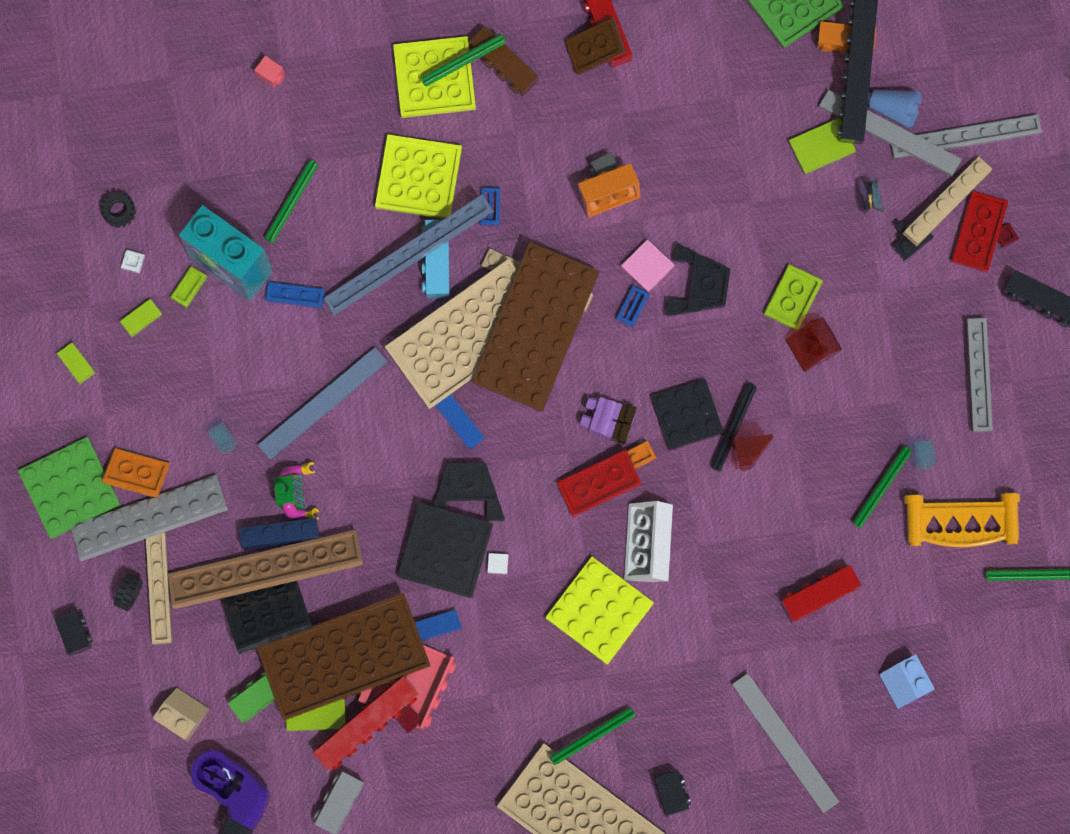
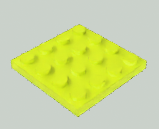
(446, 95)
(418, 177)
(599, 610)

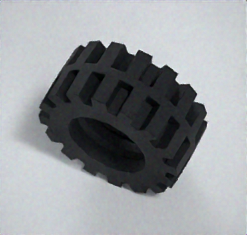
(126, 217)
(128, 592)

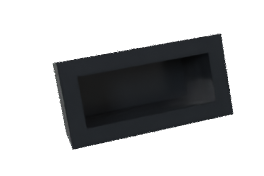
(73, 632)
(672, 793)

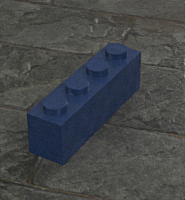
(279, 534)

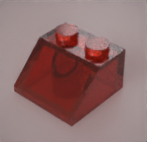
(813, 344)
(749, 451)

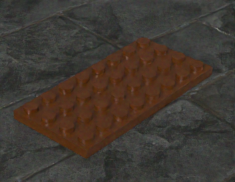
(535, 327)
(343, 657)

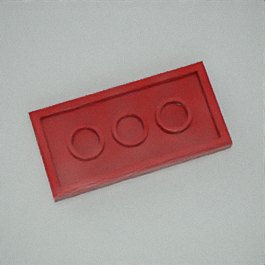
(977, 234)
(599, 483)

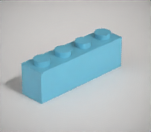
(436, 268)

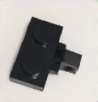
(904, 246)

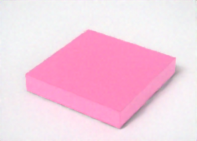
(647, 266)

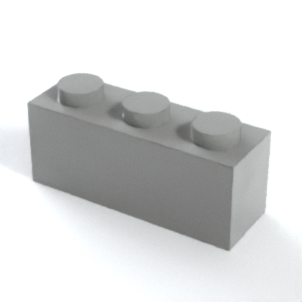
(338, 803)

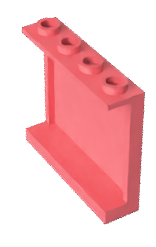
(426, 682)

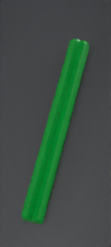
(463, 60)
(291, 201)
(882, 487)
(1027, 574)
(592, 736)

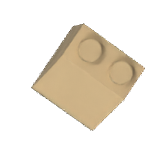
(181, 714)

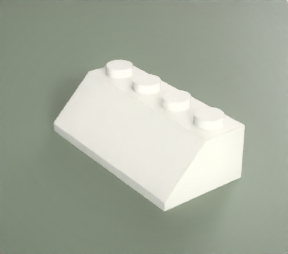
(648, 542)

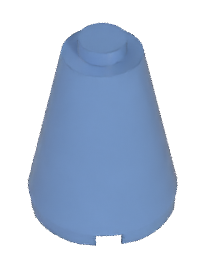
(896, 105)

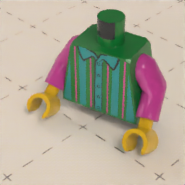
(290, 492)

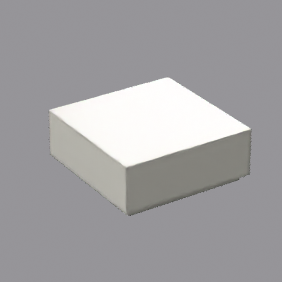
(133, 261)
(497, 563)

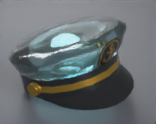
(874, 197)

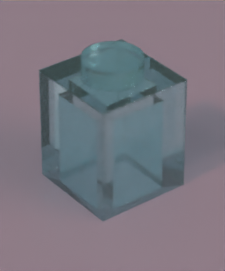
(222, 438)
(924, 455)

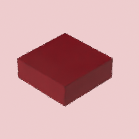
(1007, 236)
(409, 719)

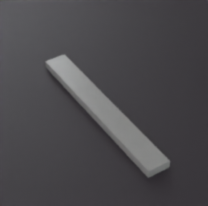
(979, 134)
(898, 137)
(785, 743)

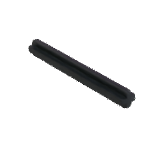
(734, 427)

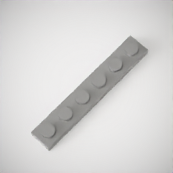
(979, 375)

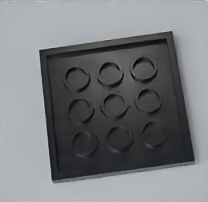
(445, 550)
(266, 615)

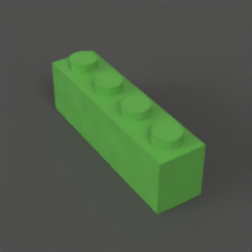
(253, 699)

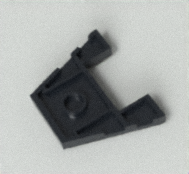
(707, 286)
(469, 483)

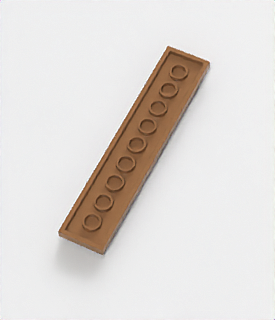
(265, 569)

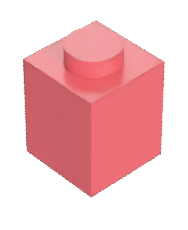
(270, 72)

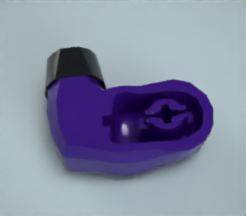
(234, 788)

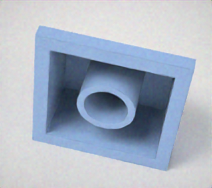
(906, 681)

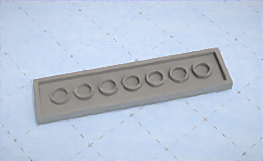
(149, 518)

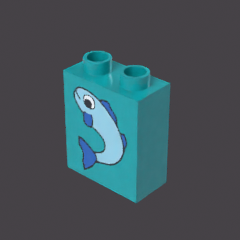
(226, 253)

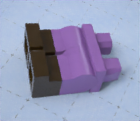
(610, 419)

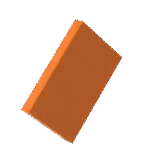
(136, 473)

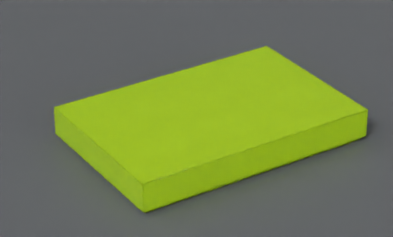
(820, 147)
(793, 297)
(324, 718)

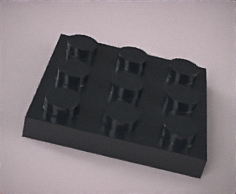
(687, 415)

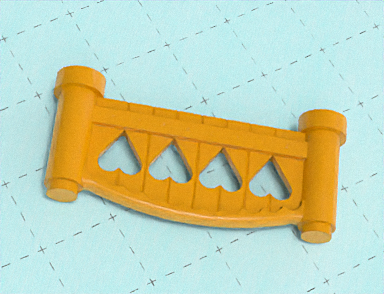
(921, 513)

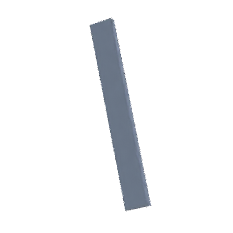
(322, 403)

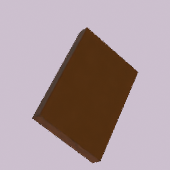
(595, 46)

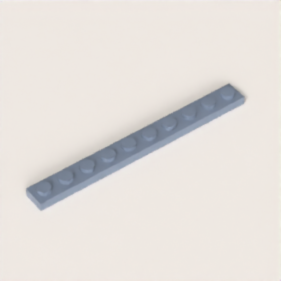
(408, 254)

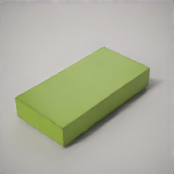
(189, 287)
(141, 318)
(76, 363)

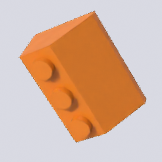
(609, 189)

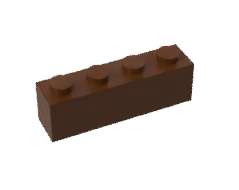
(506, 64)

